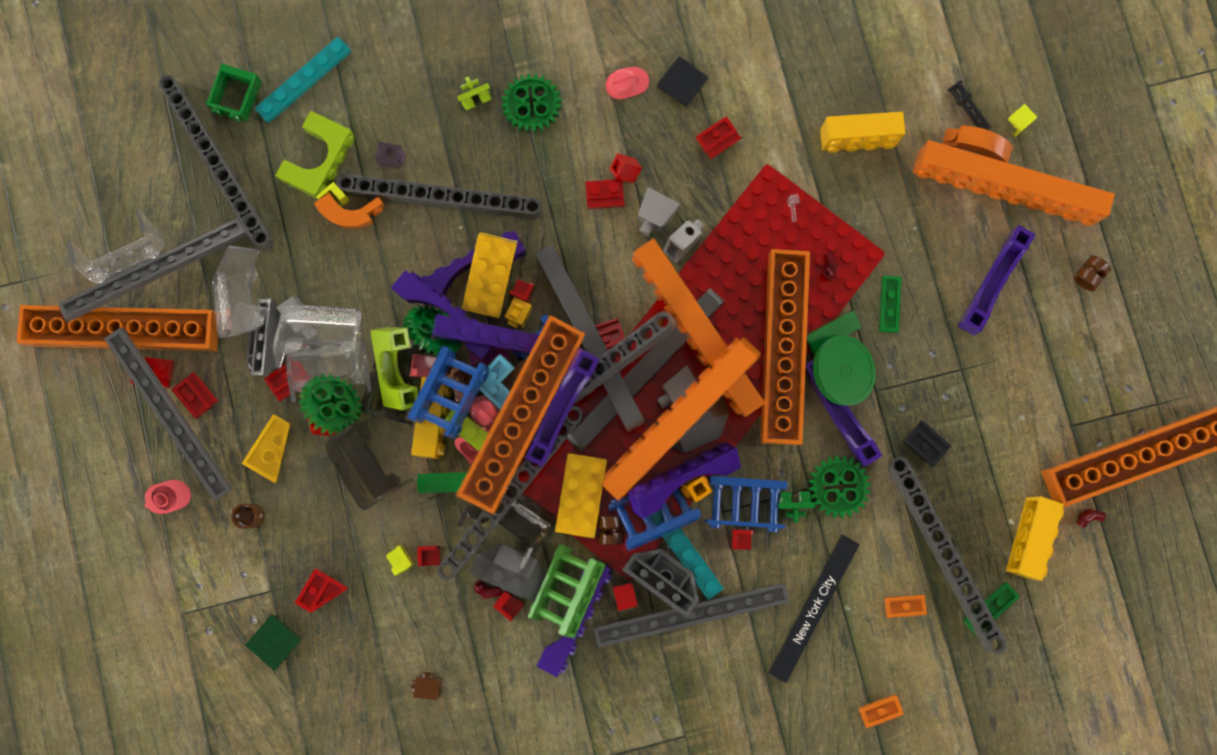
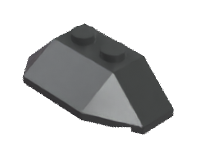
(260, 342)
(705, 429)
(502, 569)
(665, 579)

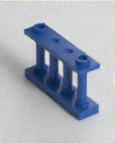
(435, 379)
(756, 487)
(653, 531)

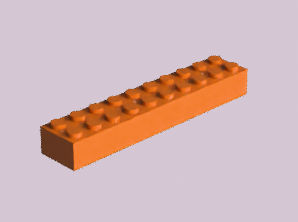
(1013, 183)
(692, 321)
(145, 326)
(785, 347)
(684, 414)
(520, 415)
(1133, 458)

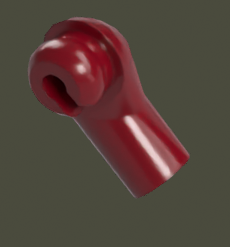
(832, 266)
(1089, 515)
(485, 591)

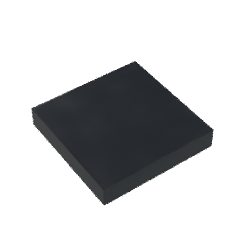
(682, 81)

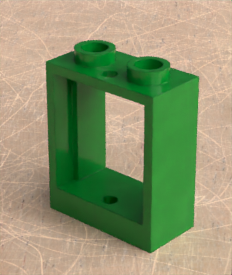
(224, 74)

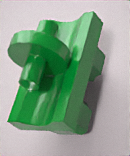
(804, 501)

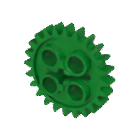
(514, 105)
(420, 327)
(325, 389)
(837, 469)

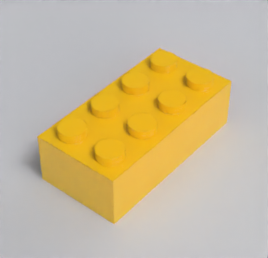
(862, 131)
(489, 275)
(429, 436)
(581, 495)
(1035, 538)

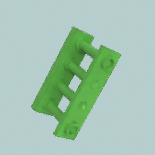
(581, 599)

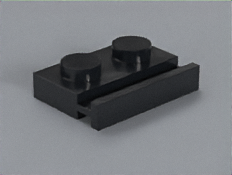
(927, 443)

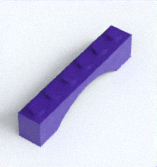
(444, 277)
(413, 291)
(987, 293)
(484, 334)
(567, 392)
(853, 433)
(651, 496)
(555, 654)

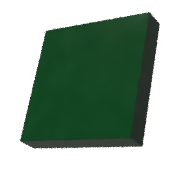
(273, 642)

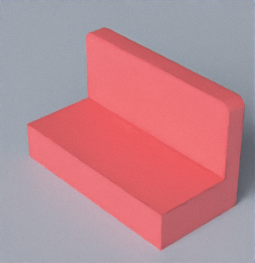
(421, 365)

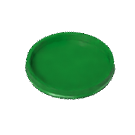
(844, 370)

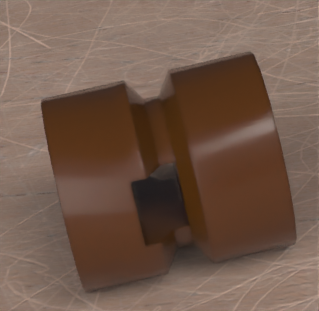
(1092, 272)
(248, 516)
(610, 522)

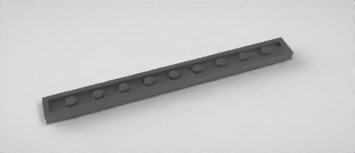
(151, 270)
(168, 413)
(701, 613)

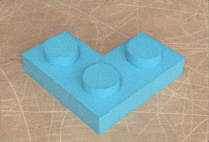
(493, 386)

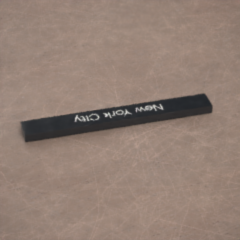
(813, 608)

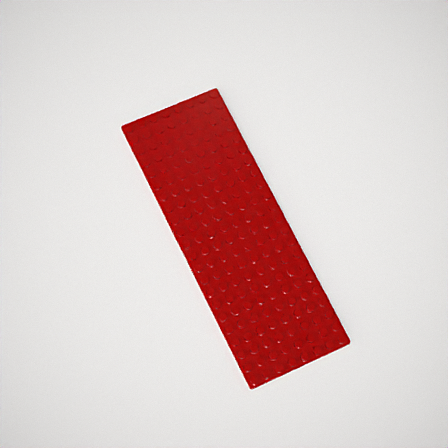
(736, 269)

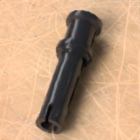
(966, 97)

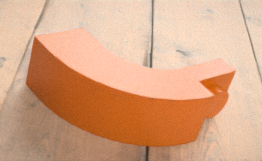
(979, 141)
(345, 218)

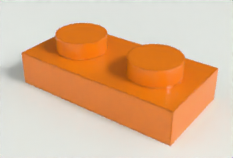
(905, 606)
(881, 711)

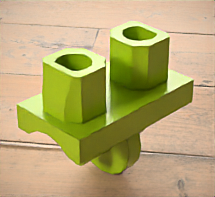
(466, 98)

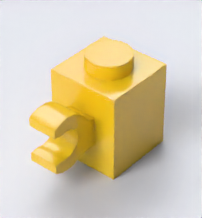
(518, 313)

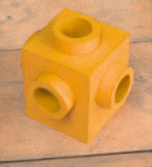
(696, 488)

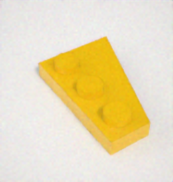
(268, 450)

